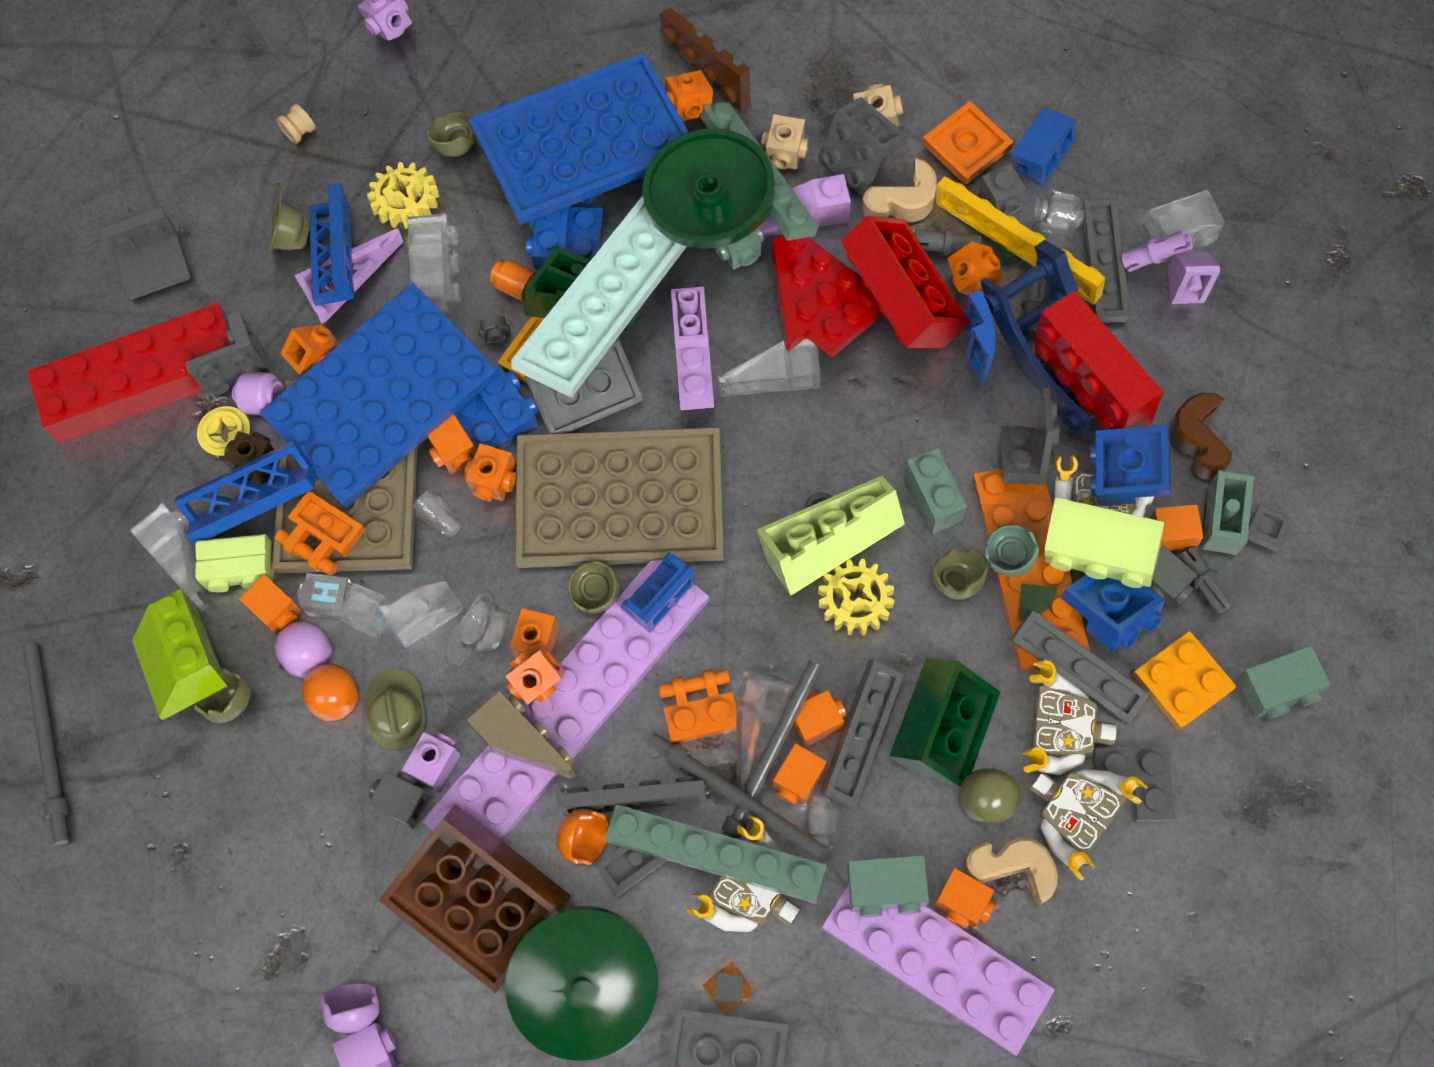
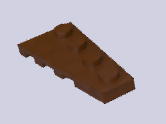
(700, 51)

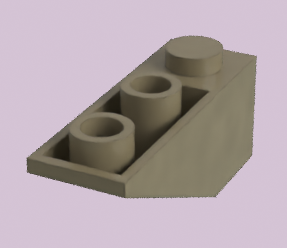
(514, 737)

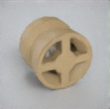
(295, 123)

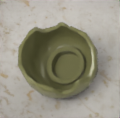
(451, 134)
(960, 573)
(594, 587)
(228, 702)
(989, 795)

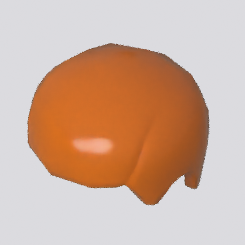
(330, 692)
(582, 836)

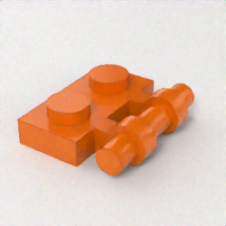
(327, 524)
(703, 716)

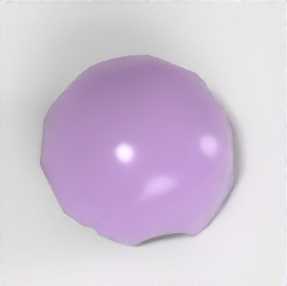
(302, 648)
(350, 1007)

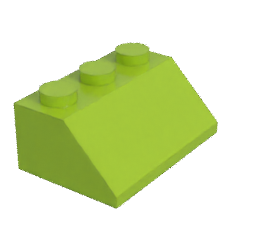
(176, 655)

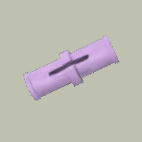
(1157, 250)

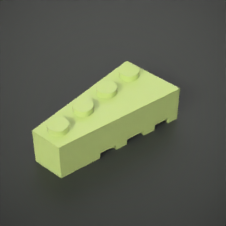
(830, 532)

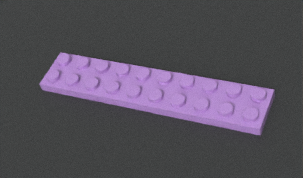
(596, 681)

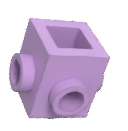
(385, 17)

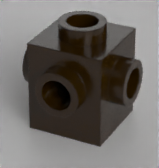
(245, 449)

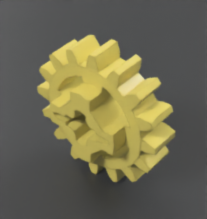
(403, 194)
(867, 605)

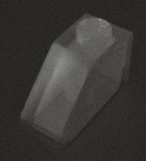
(421, 611)

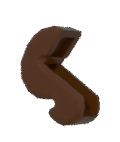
(1196, 439)

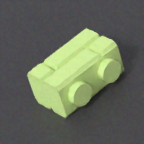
(233, 561)

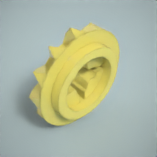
(212, 425)

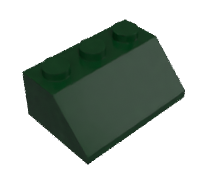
(945, 722)

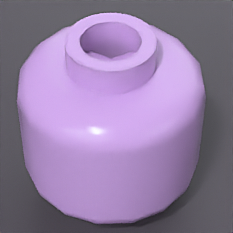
(256, 391)

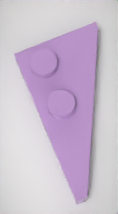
(365, 260)

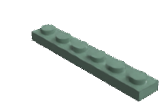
(787, 209)
(717, 854)

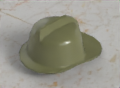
(288, 225)
(395, 709)

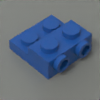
(569, 228)
(498, 413)
(1131, 464)
(1115, 610)

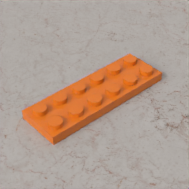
(1031, 508)

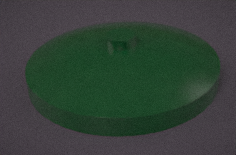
(709, 188)
(581, 983)

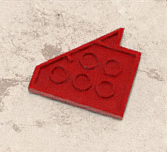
(819, 296)

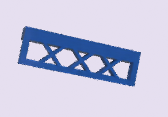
(338, 250)
(251, 503)

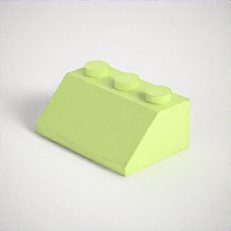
(1103, 543)

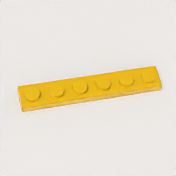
(1011, 234)

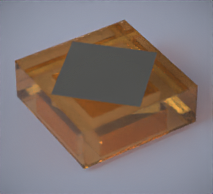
(728, 988)

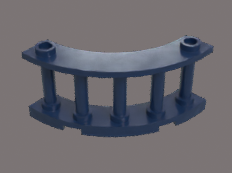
(1055, 268)

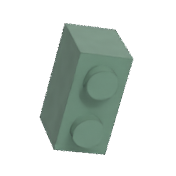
(935, 490)
(1228, 512)
(1284, 682)
(888, 885)

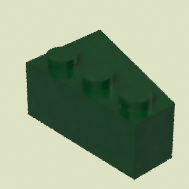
(553, 281)

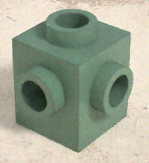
(743, 251)

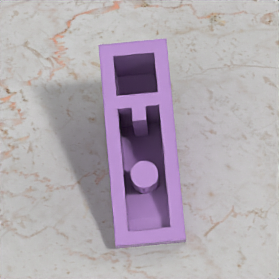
(823, 198)

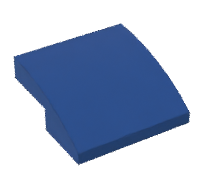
(981, 335)

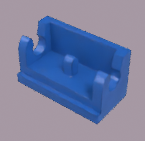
(1044, 145)
(659, 592)

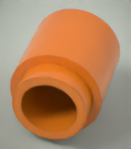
(511, 278)

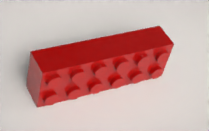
(125, 374)

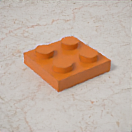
(967, 142)

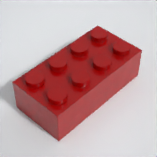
(904, 283)
(1096, 365)

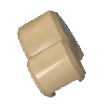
(903, 202)
(1015, 857)

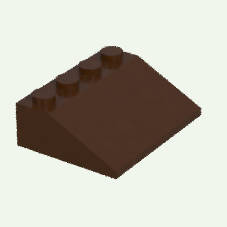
(472, 895)

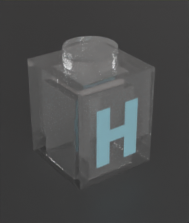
(323, 595)
(362, 610)

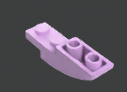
(692, 348)

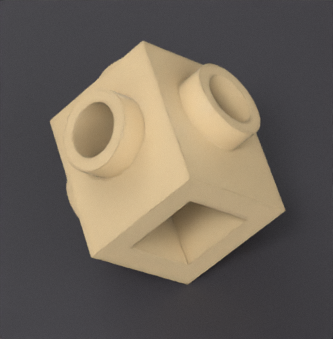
(884, 101)
(785, 141)

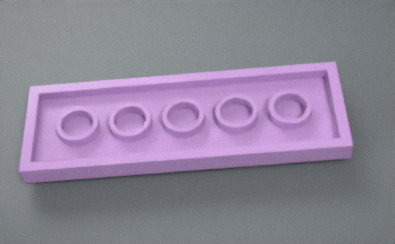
(947, 969)

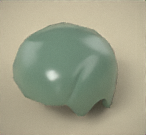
(1011, 550)

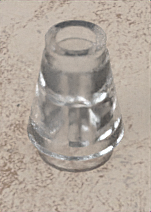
(437, 513)

